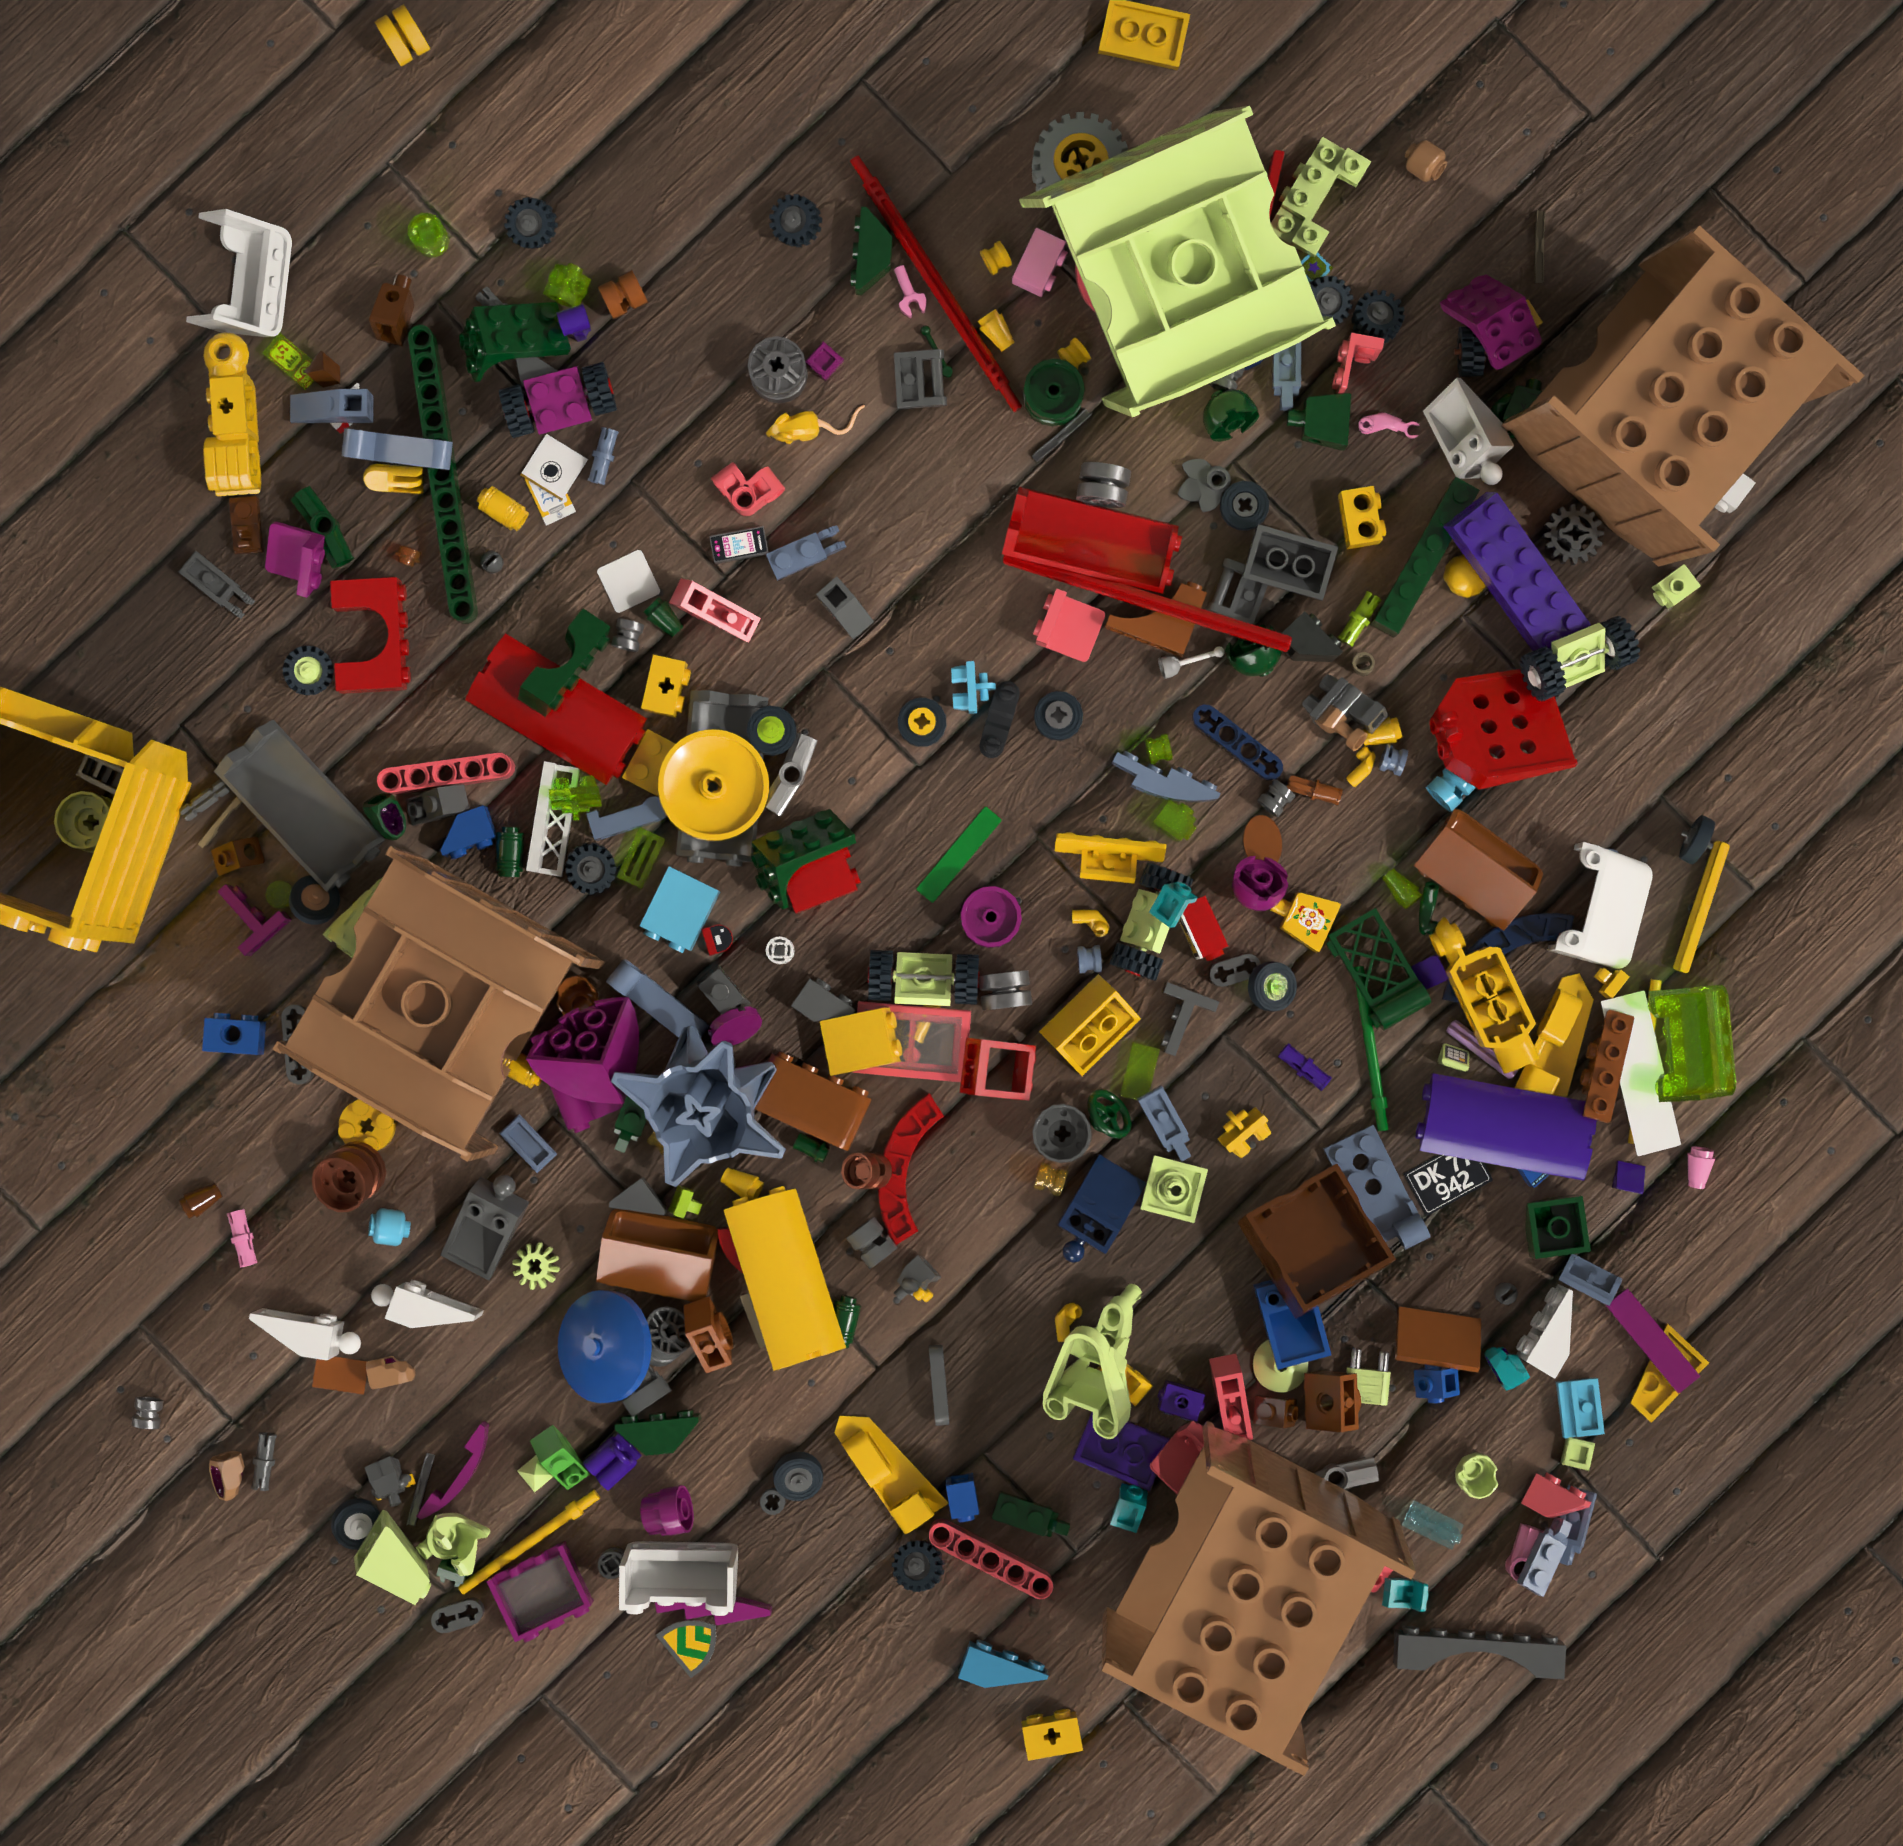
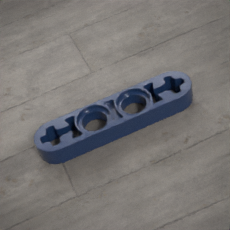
(1240, 738)

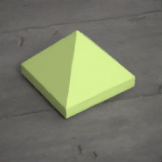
(534, 1474)

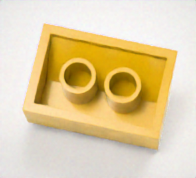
(1090, 1025)

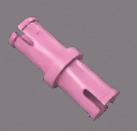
(242, 1238)

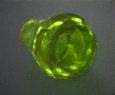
(1401, 888)

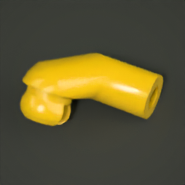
(1093, 919)
(1065, 1318)

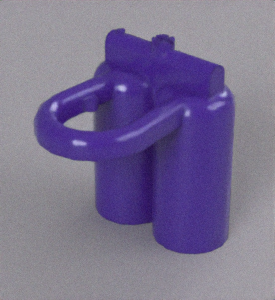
(612, 1461)

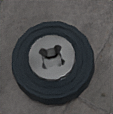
(1058, 724)

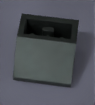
(1310, 641)

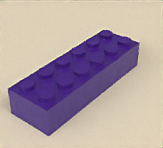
(1515, 572)

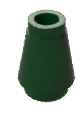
(663, 617)

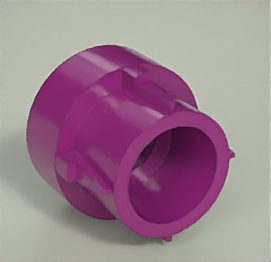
(667, 1511)

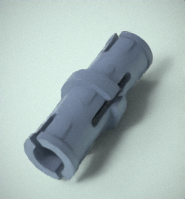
(603, 456)

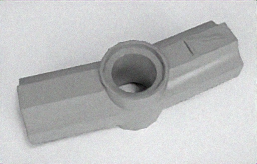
(797, 757)
(1353, 1472)

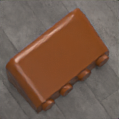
(1480, 869)
(814, 1102)
(657, 1254)

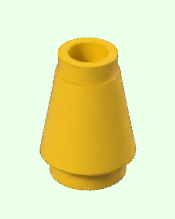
(996, 329)
(1387, 732)
(742, 1183)

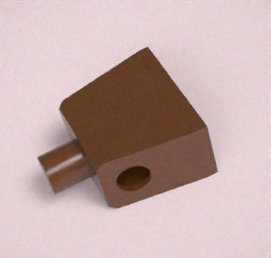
(393, 311)

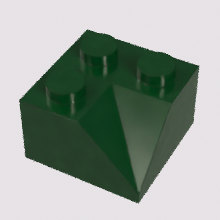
(1556, 1227)

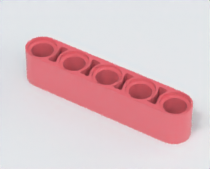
(433, 769)
(998, 1570)

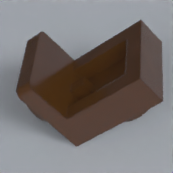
(1275, 1411)

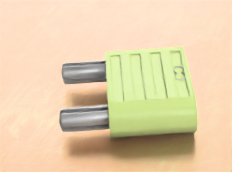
(1371, 1383)

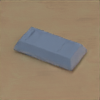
(528, 1143)

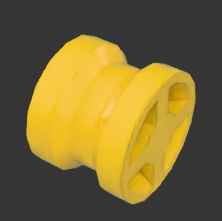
(996, 258)
(1074, 353)

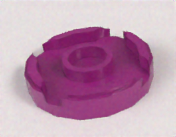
(735, 1026)

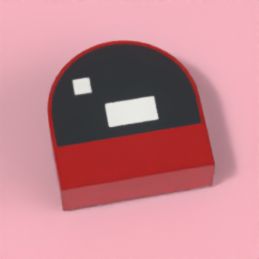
(717, 939)

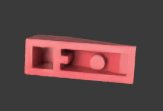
(714, 609)
(1231, 1395)

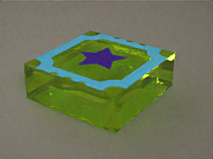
(1315, 267)

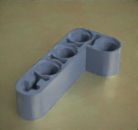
(397, 449)
(654, 999)

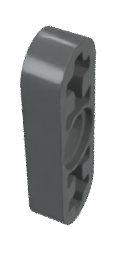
(293, 1065)
(939, 1385)

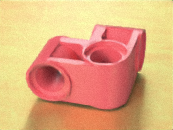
(762, 487)

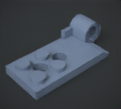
(1388, 1208)

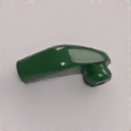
(1427, 907)

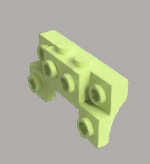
(1314, 180)

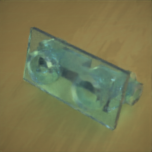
(1433, 1525)

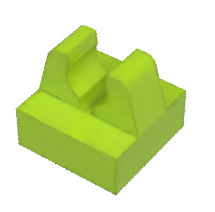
(683, 1202)

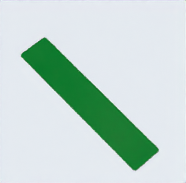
(959, 854)

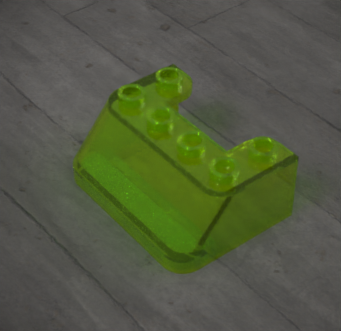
(1697, 1043)

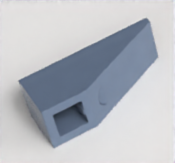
(332, 406)

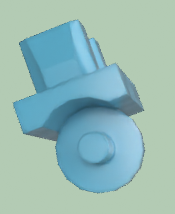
(968, 700)

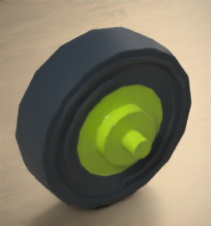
(771, 730)

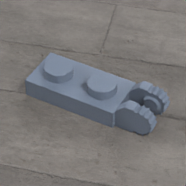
(803, 553)

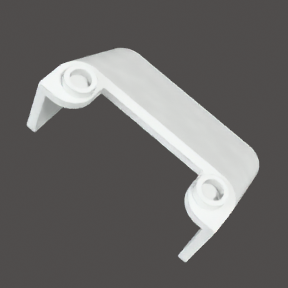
(1612, 911)

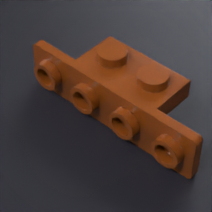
(1606, 1066)

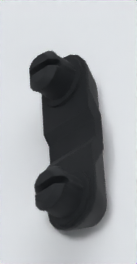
(999, 719)

